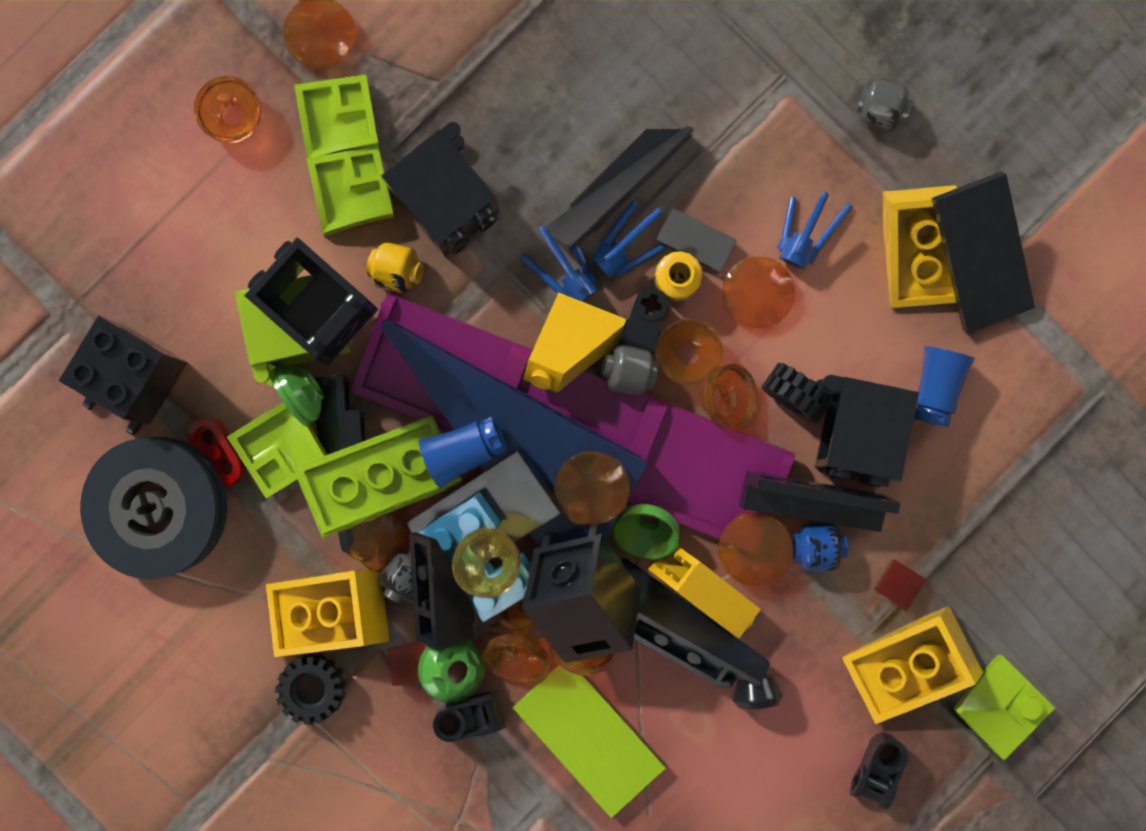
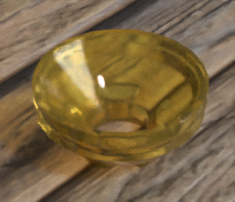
(475, 552)

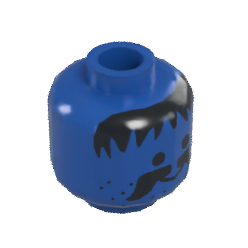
(819, 547)

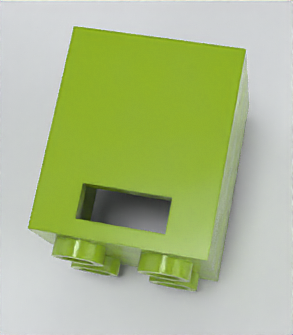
(265, 341)

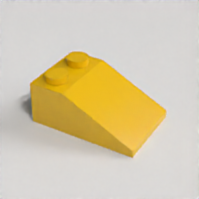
(915, 249)
(327, 612)
(913, 665)

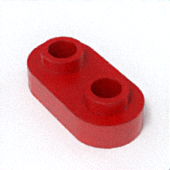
(217, 451)

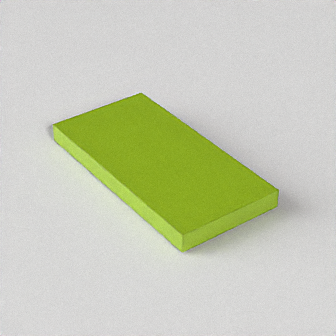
(369, 478)
(589, 738)

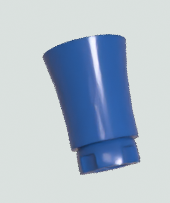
(941, 384)
(461, 450)

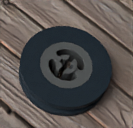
(116, 515)

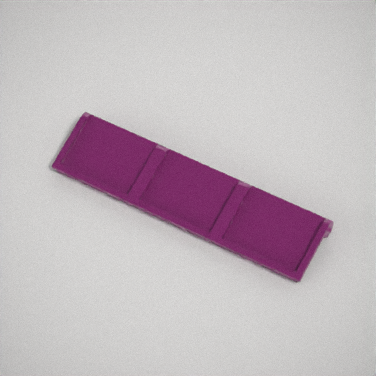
(691, 464)

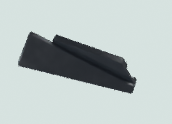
(616, 185)
(339, 427)
(690, 637)

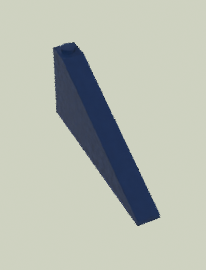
(545, 434)

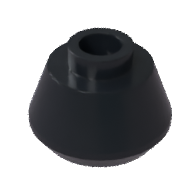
(757, 697)

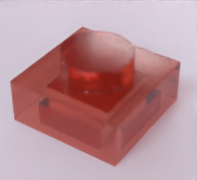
(899, 584)
(404, 663)

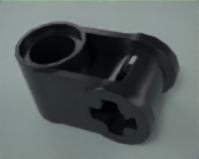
(643, 329)
(471, 717)
(876, 777)

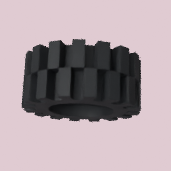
(797, 393)
(295, 705)

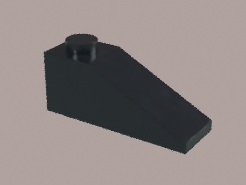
(440, 605)

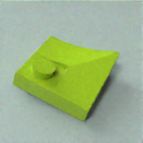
(336, 115)
(349, 189)
(274, 447)
(1003, 707)

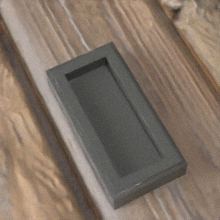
(696, 238)

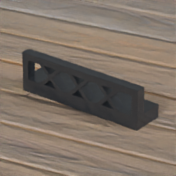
(816, 501)

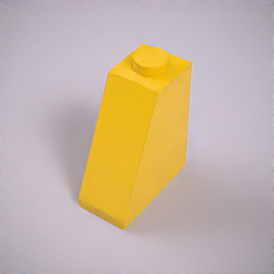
(571, 342)
(706, 591)

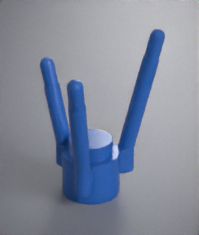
(798, 249)
(611, 256)
(575, 284)

